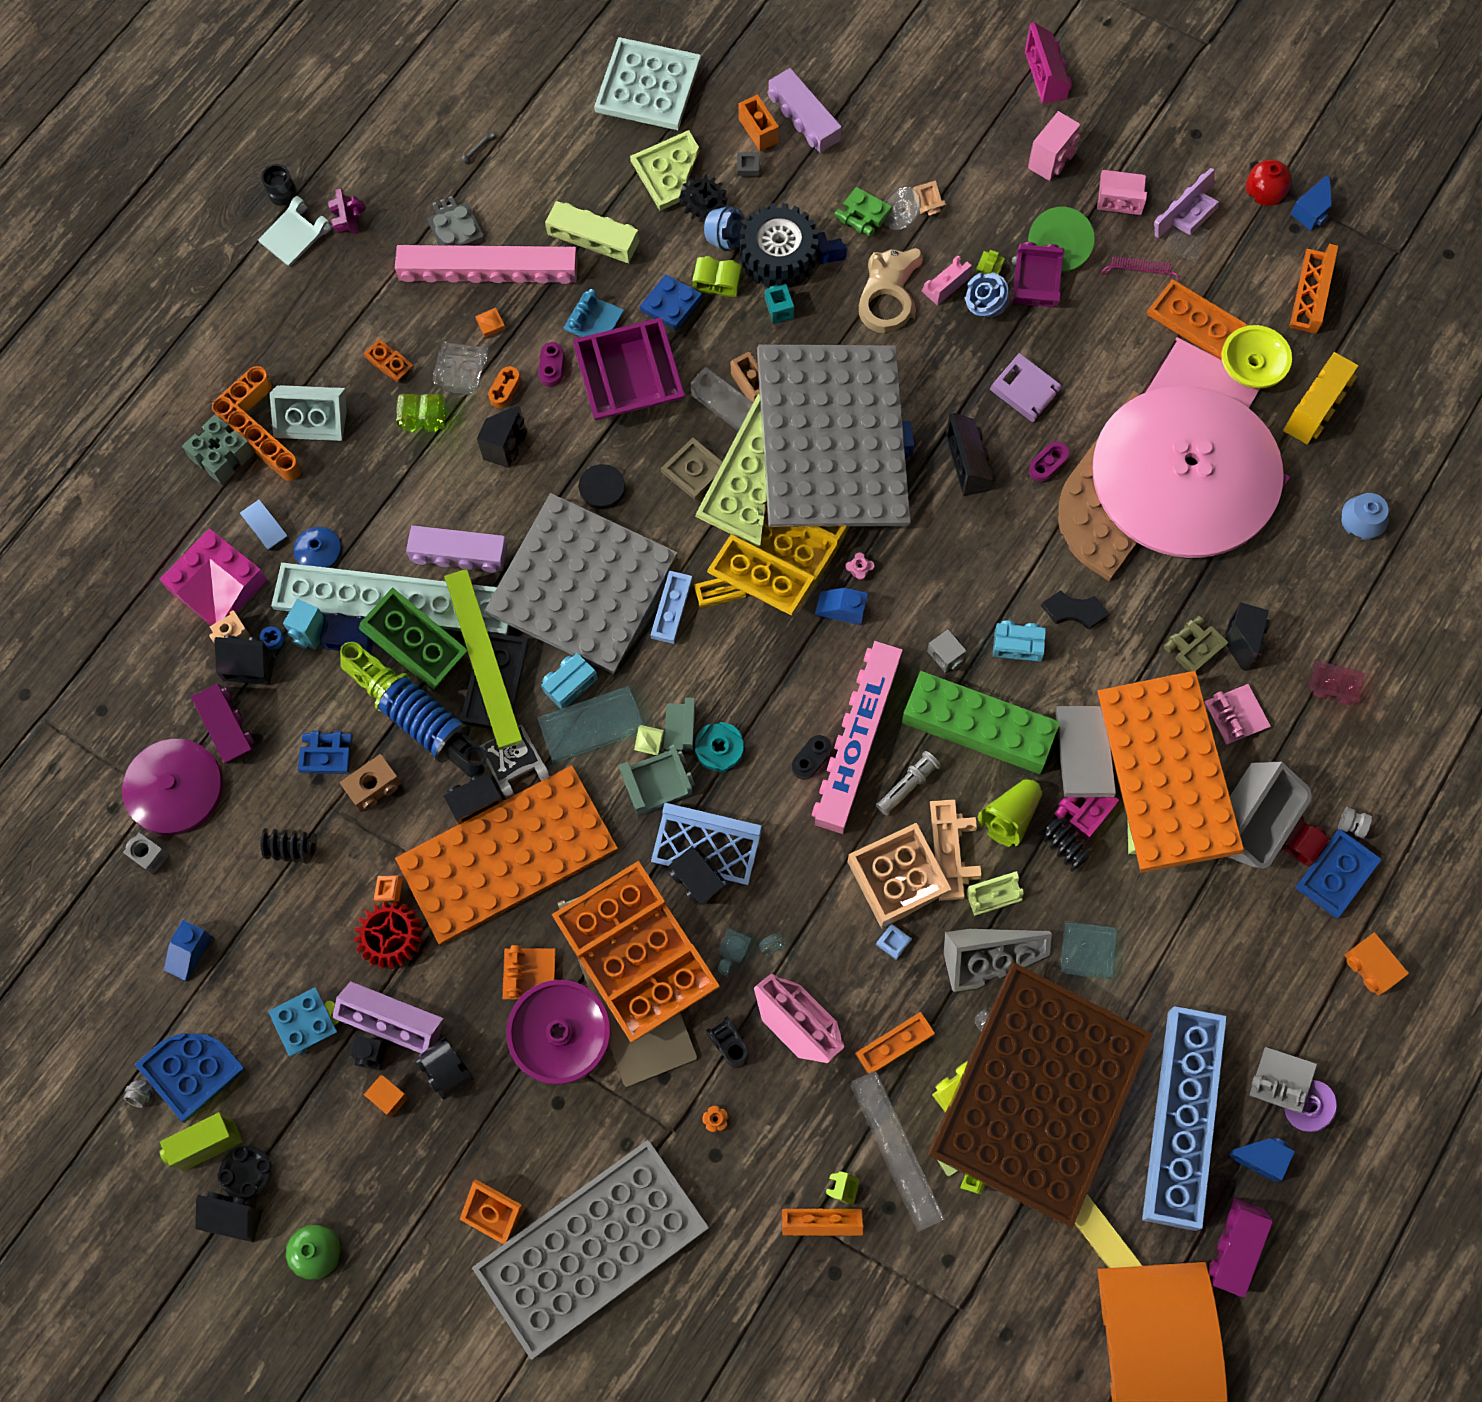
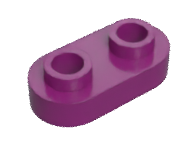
(551, 362)
(1047, 462)

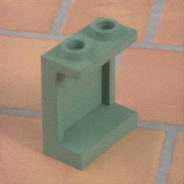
(657, 781)

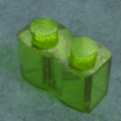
(421, 411)

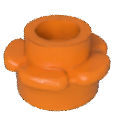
(712, 1112)

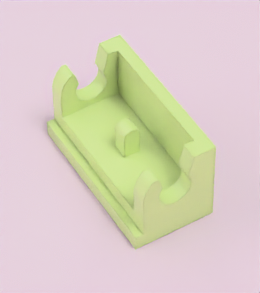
(994, 893)

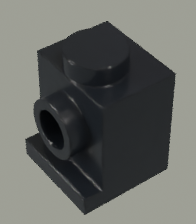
(368, 1052)

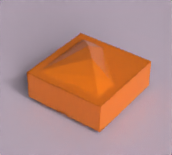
(490, 322)
(388, 888)

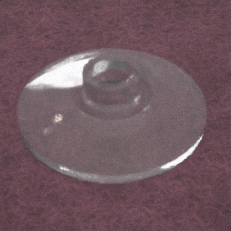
(905, 207)

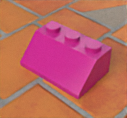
(1047, 65)

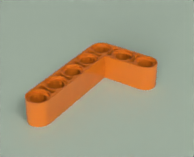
(238, 415)

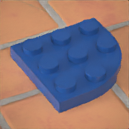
(189, 1071)

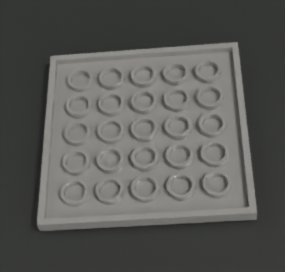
(581, 583)

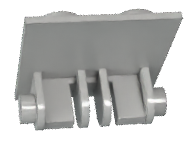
(1283, 1080)

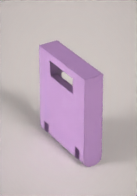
(1030, 389)

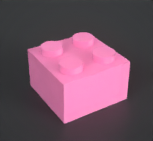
(1054, 146)

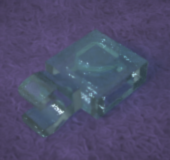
(733, 949)

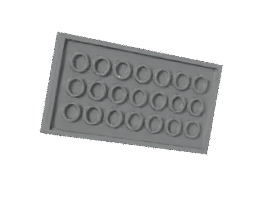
(589, 1249)

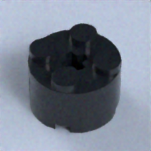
(444, 1068)

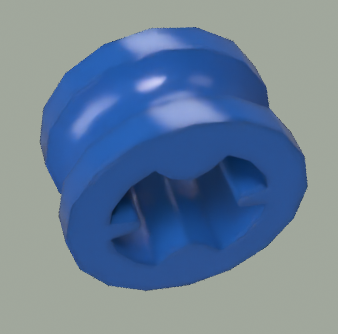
(270, 631)

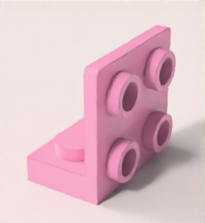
(1121, 192)

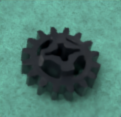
(700, 204)

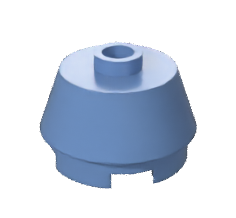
(723, 227)
(987, 295)
(1365, 516)

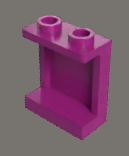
(1038, 275)

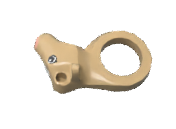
(887, 276)

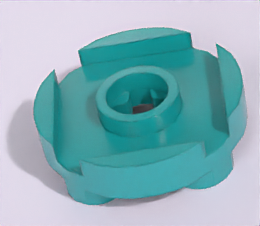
(721, 760)

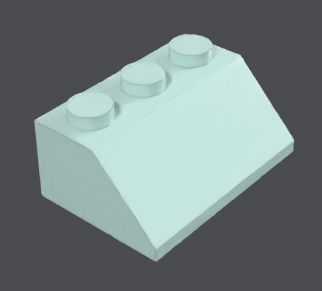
(308, 412)

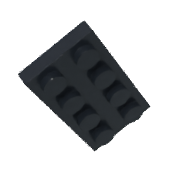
(510, 656)

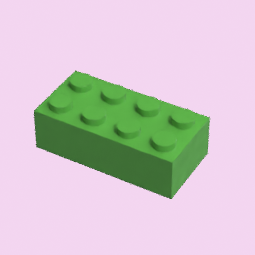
(412, 639)

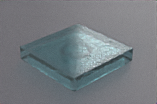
(1088, 950)

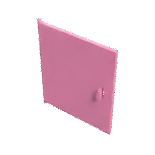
(1194, 367)

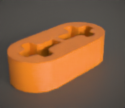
(500, 385)

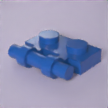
(325, 759)

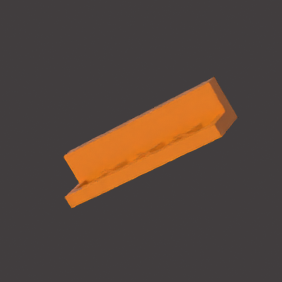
(1322, 289)

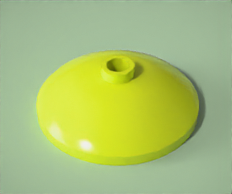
(1257, 346)

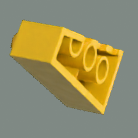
(1320, 398)

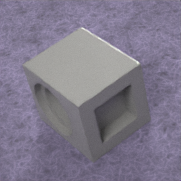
(947, 651)
(154, 857)

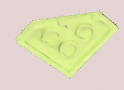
(666, 168)

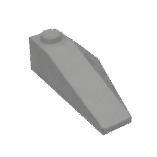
(985, 953)

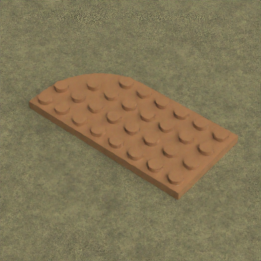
(1086, 525)

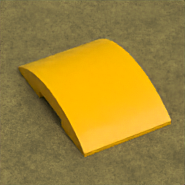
(783, 566)

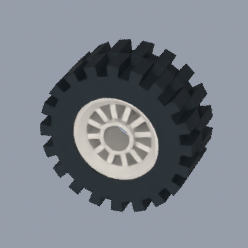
(774, 261)

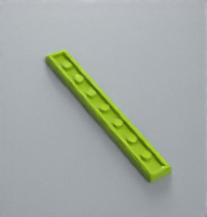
(483, 659)

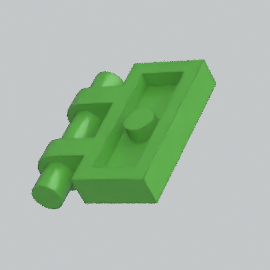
(865, 206)

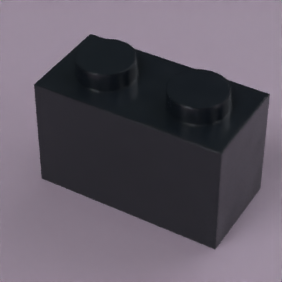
(472, 797)

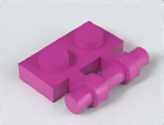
(1089, 816)

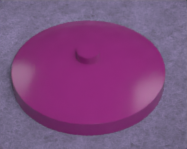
(172, 787)
(558, 1032)

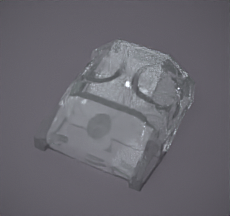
(459, 367)

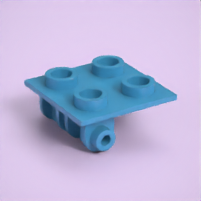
(592, 316)
(302, 1022)

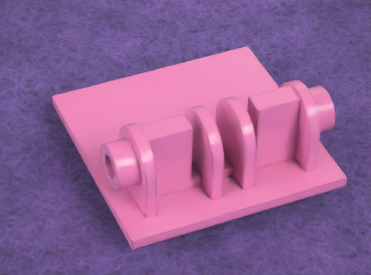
(1237, 714)

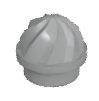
(137, 1093)

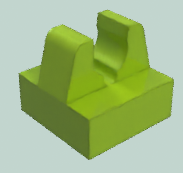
(990, 263)
(845, 1187)

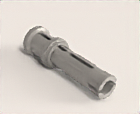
(916, 775)

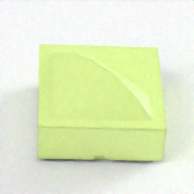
(649, 740)

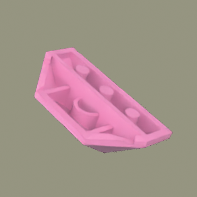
(798, 1019)

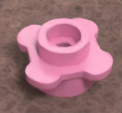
(857, 572)

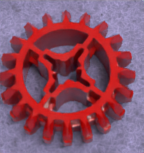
(390, 924)

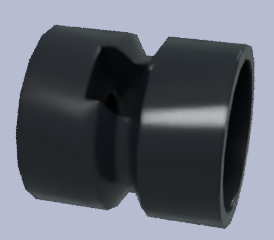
(278, 184)

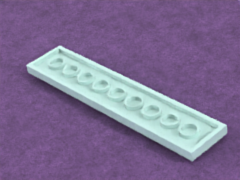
(359, 592)

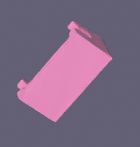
(947, 281)

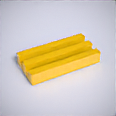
(718, 599)

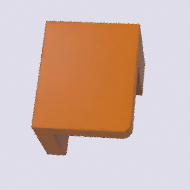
(386, 1096)

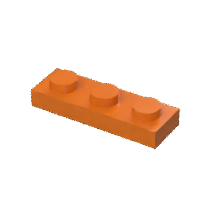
(895, 1043)
(822, 1222)

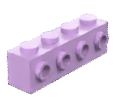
(804, 110)
(456, 548)
(387, 1017)

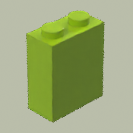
(200, 1142)

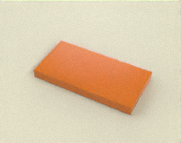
(1194, 318)

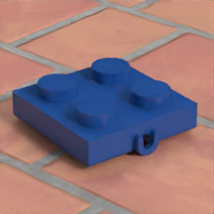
(671, 302)

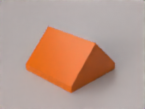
(491, 1212)

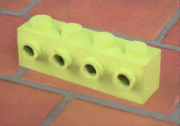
(592, 231)

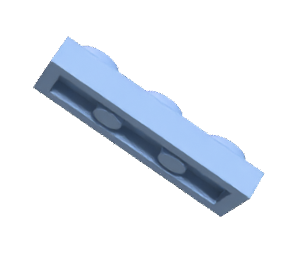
(671, 607)

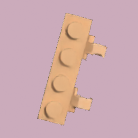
(947, 829)

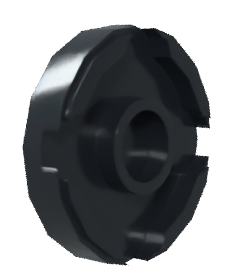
(601, 486)

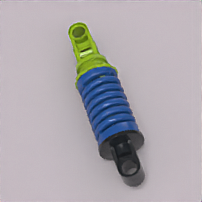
(414, 710)

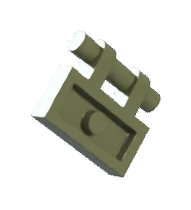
(1201, 650)

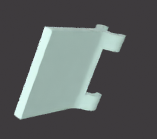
(292, 233)

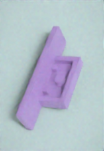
(1190, 208)

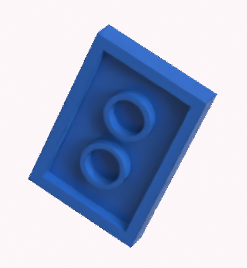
(1338, 873)

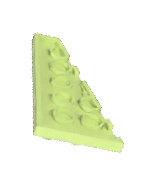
(739, 488)

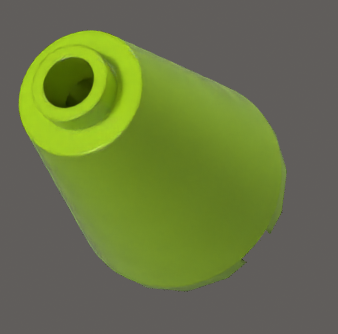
(1011, 813)

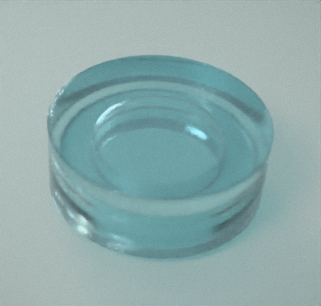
(771, 944)

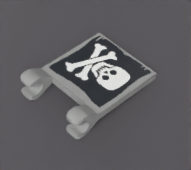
(513, 762)

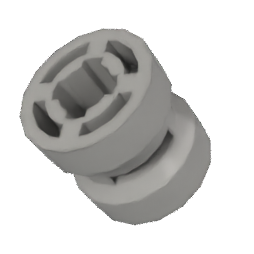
(1355, 822)

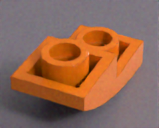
(387, 360)

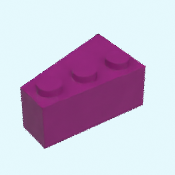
(1240, 1247)

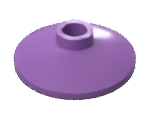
(1325, 1099)

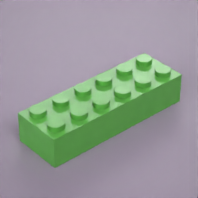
(980, 722)

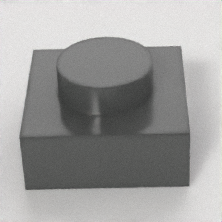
(747, 163)

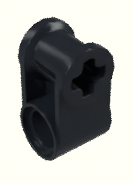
(725, 1039)

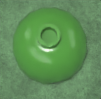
(313, 1252)

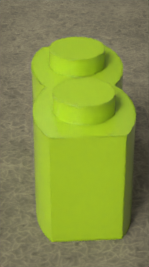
(716, 276)

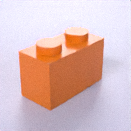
(758, 123)
(1375, 964)

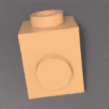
(930, 198)

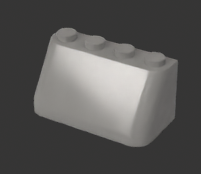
(1266, 810)

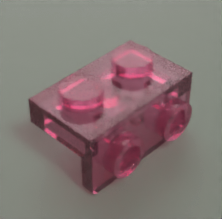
(1335, 681)

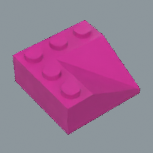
(213, 578)

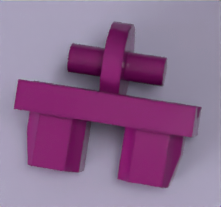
(349, 210)

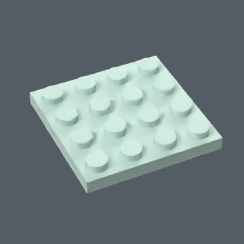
(647, 83)

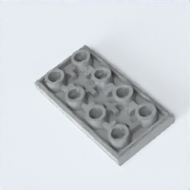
(1084, 752)

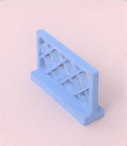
(710, 822)

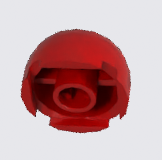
(1269, 182)

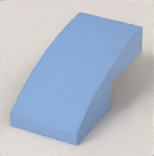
(263, 524)

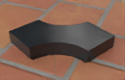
(1085, 611)

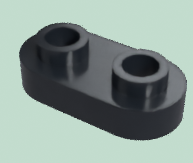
(812, 756)

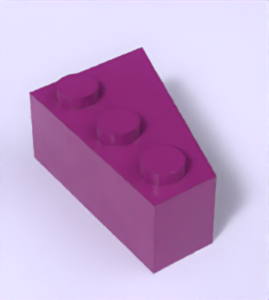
(223, 722)

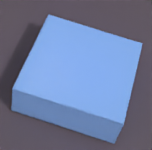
(893, 941)

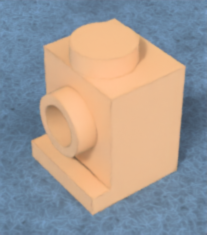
(229, 626)

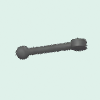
(489, 136)

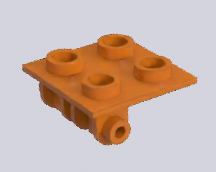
(526, 969)

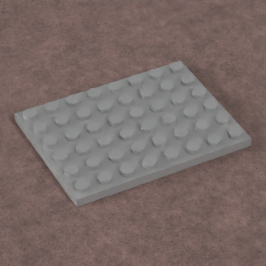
(832, 436)

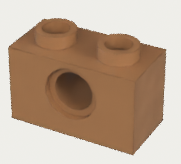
(374, 770)

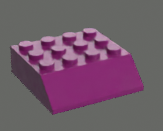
(628, 369)

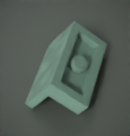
(680, 726)

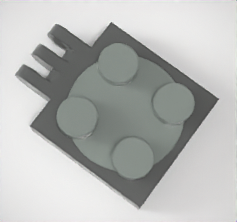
(454, 224)

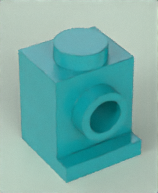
(779, 303)

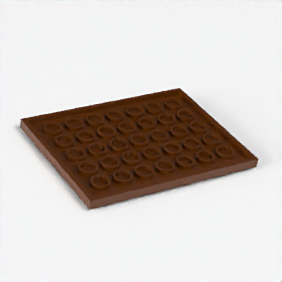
(1040, 1095)

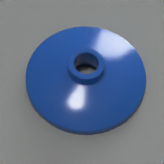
(321, 556)

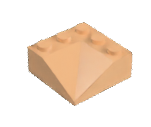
(898, 874)

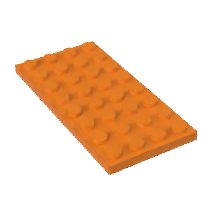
(1169, 772)
(506, 855)

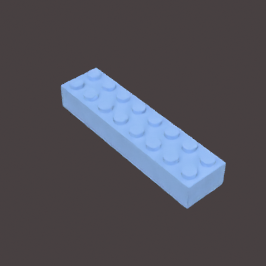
(1184, 1119)

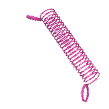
(1111, 266)

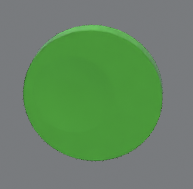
(1069, 231)

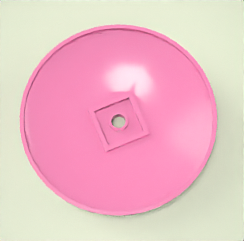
(1179, 505)

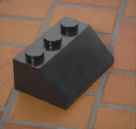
(969, 455)

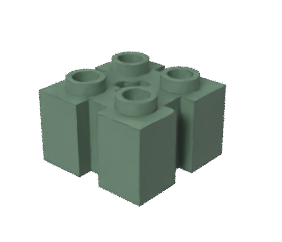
(218, 449)

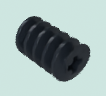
(1066, 842)
(288, 847)

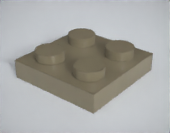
(692, 468)

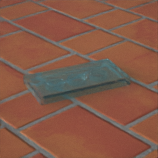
(590, 724)

